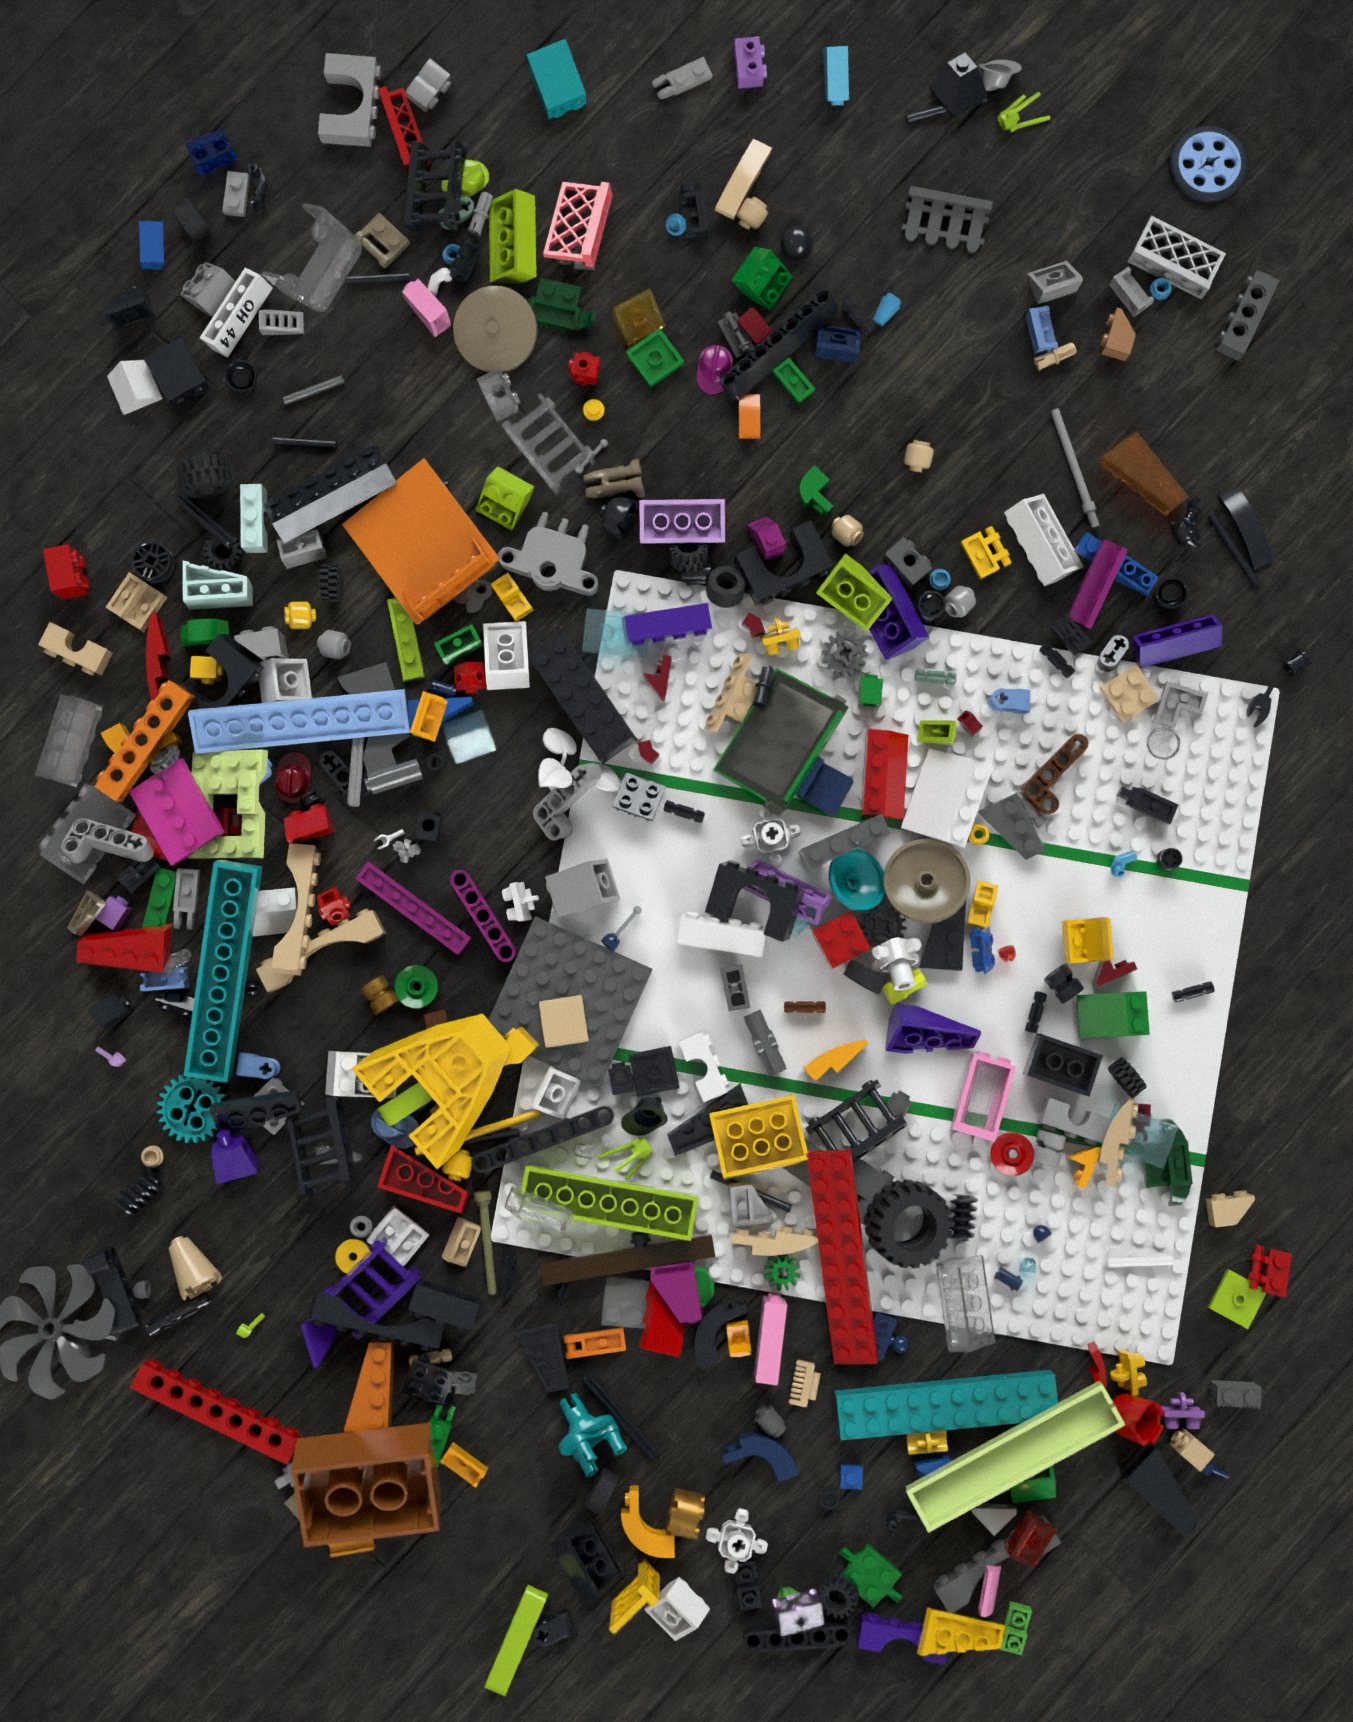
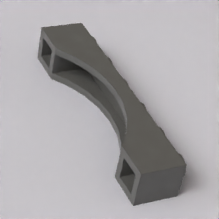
(958, 1586)

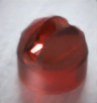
(1007, 953)

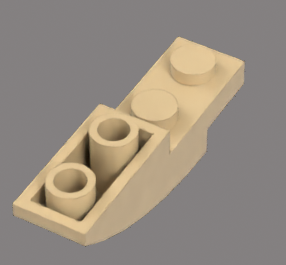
(1118, 1133)
(784, 1242)

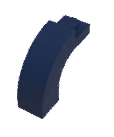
(766, 1447)

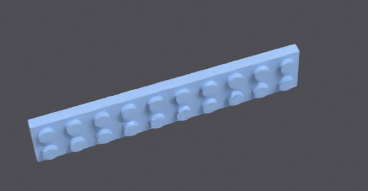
(299, 721)

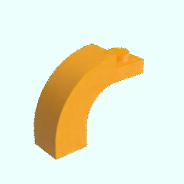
(116, 734)
(645, 1538)

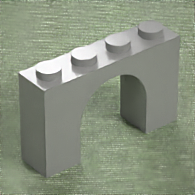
(358, 126)

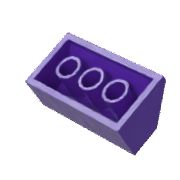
(898, 626)

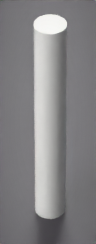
(1139, 1261)

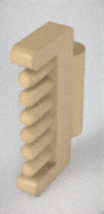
(809, 1385)

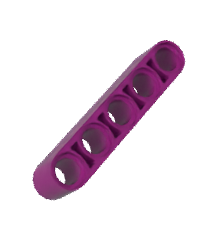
(476, 908)

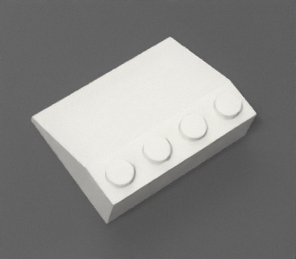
(946, 798)

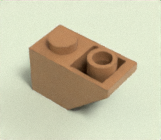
(1119, 338)

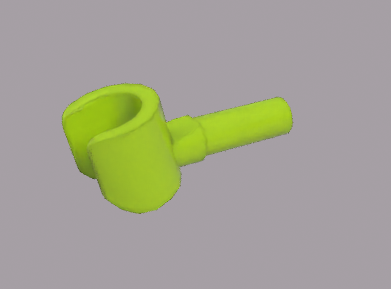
(245, 1331)

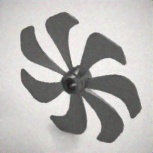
(76, 1365)

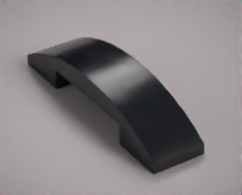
(1247, 526)

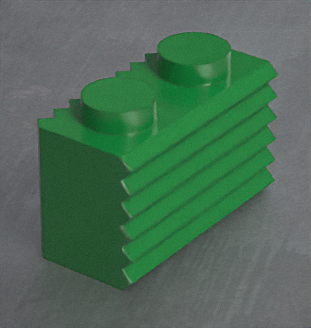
(458, 644)

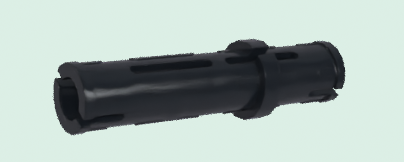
(170, 1318)

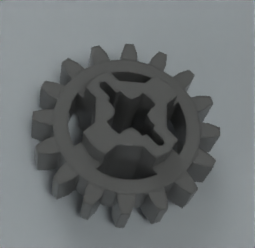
(847, 662)

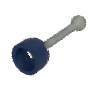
(612, 940)

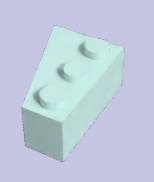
(214, 589)

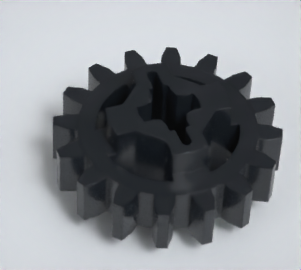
(890, 934)

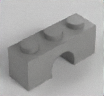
(1055, 1115)

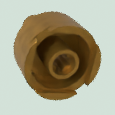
(684, 1513)

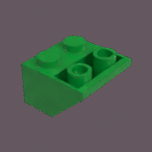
(762, 277)
(1035, 1487)

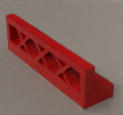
(396, 127)

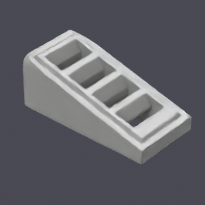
(281, 315)

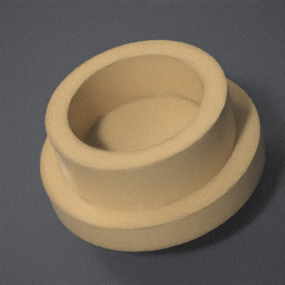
(152, 1156)

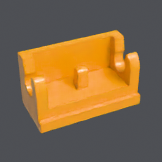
(428, 716)
(464, 1464)

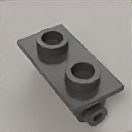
(736, 337)
(464, 1383)

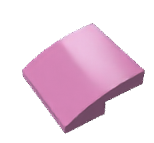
(989, 1589)

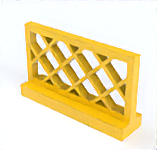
(641, 1590)

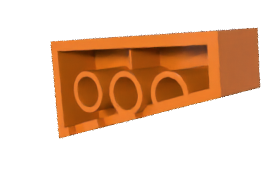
(374, 1391)

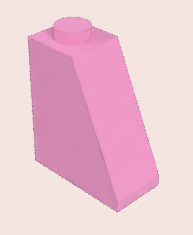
(426, 307)

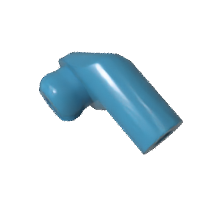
(1120, 861)

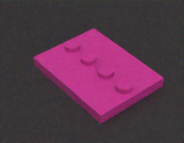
(176, 812)

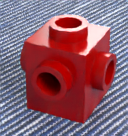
(584, 368)
(470, 677)
(333, 906)

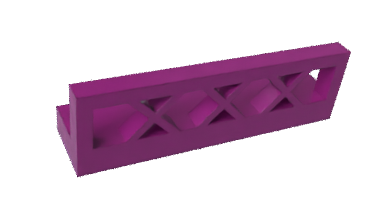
(1097, 583)

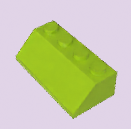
(512, 238)

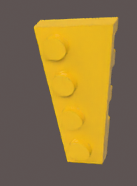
(958, 1633)

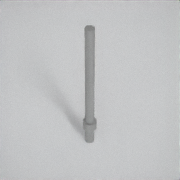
(1088, 505)

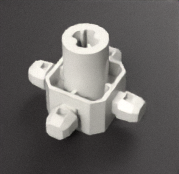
(766, 845)
(896, 958)
(729, 1534)

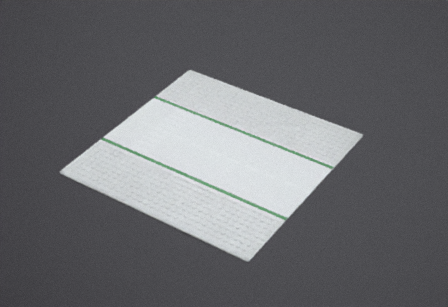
(1172, 923)

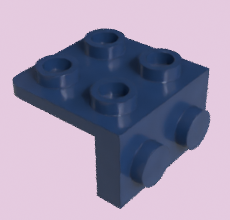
(825, 787)

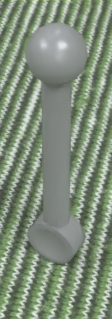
(580, 468)

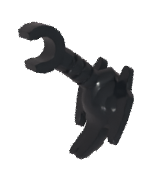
(1186, 530)

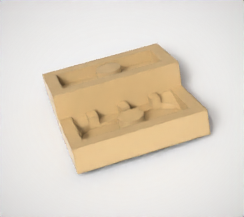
(136, 602)
(563, 1021)

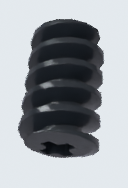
(140, 1193)
(963, 1217)

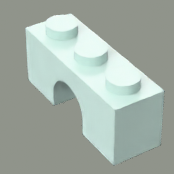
(252, 518)

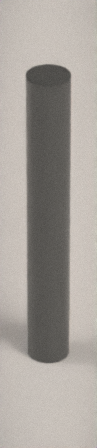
(313, 390)

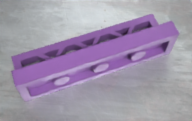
(812, 896)

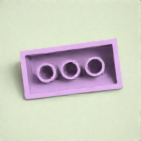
(682, 521)

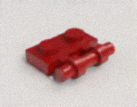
(1275, 1274)

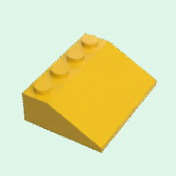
(759, 1137)

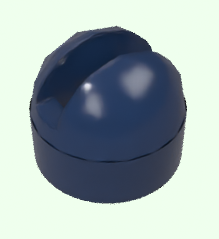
(1041, 1232)

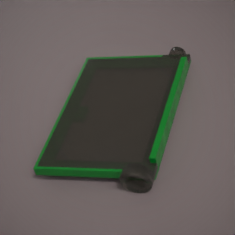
(781, 741)

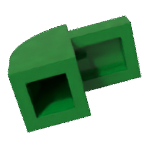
(809, 491)
(202, 631)

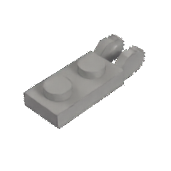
(683, 78)
(186, 896)

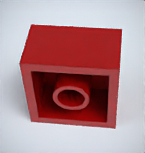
(66, 572)
(840, 940)

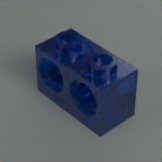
(209, 146)

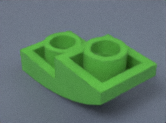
(1016, 1624)

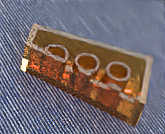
(1144, 473)

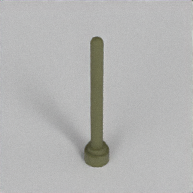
(483, 1199)

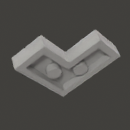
(1178, 698)

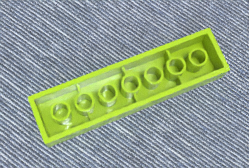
(615, 1201)

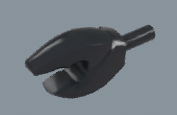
(1262, 703)

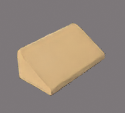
(461, 1242)

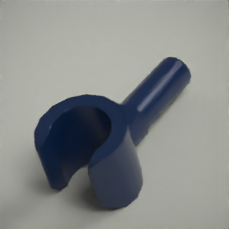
(1209, 1468)

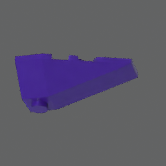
(919, 1028)

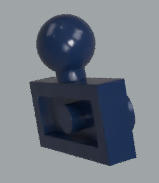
(884, 1328)

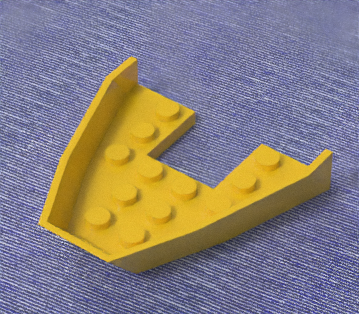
(457, 1068)

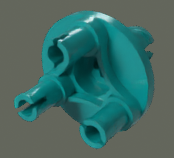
(586, 1432)

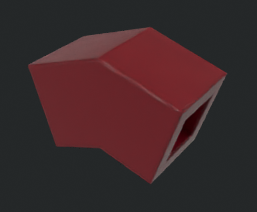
(754, 625)
(969, 723)
(647, 752)

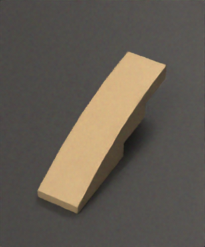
(743, 179)

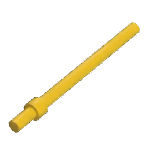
(498, 1126)

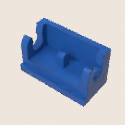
(151, 244)

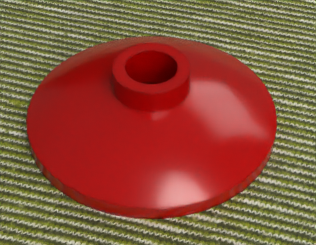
(1000, 1154)

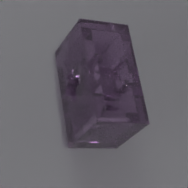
(798, 1612)

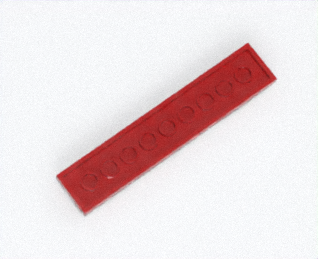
(842, 1257)

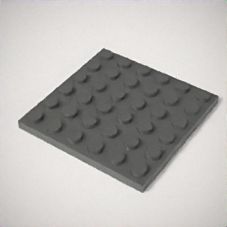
(567, 965)

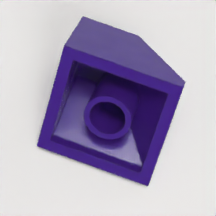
(319, 1340)

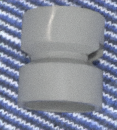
(1048, 1147)

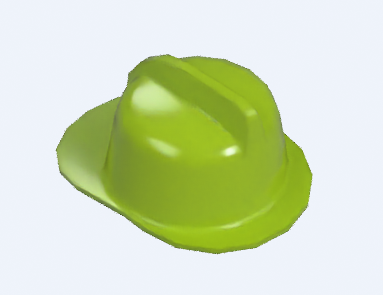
(474, 178)

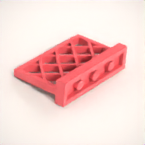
(595, 228)

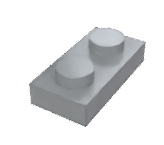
(236, 194)

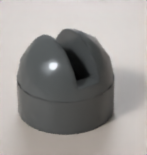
(142, 1289)

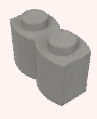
(428, 85)

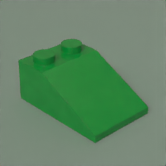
(1112, 1014)

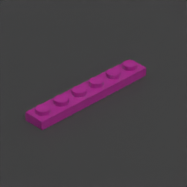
(413, 908)

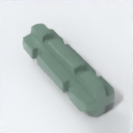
(935, 676)

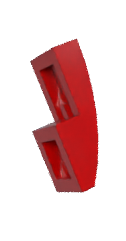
(1098, 1369)

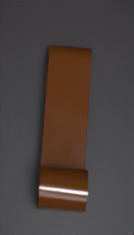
(1056, 770)

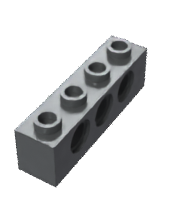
(1263, 287)

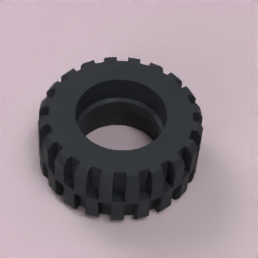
(926, 1242)

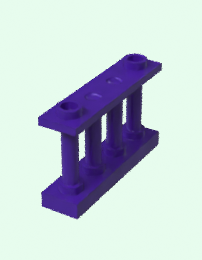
(391, 1292)

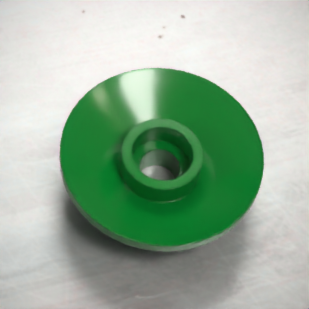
(405, 986)

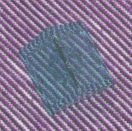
(469, 736)

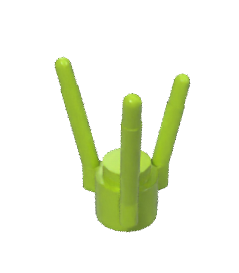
(1009, 117)
(641, 1151)

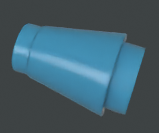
(887, 308)

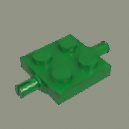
(872, 1574)

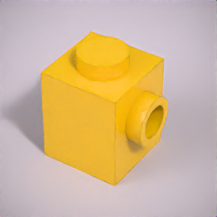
(206, 670)

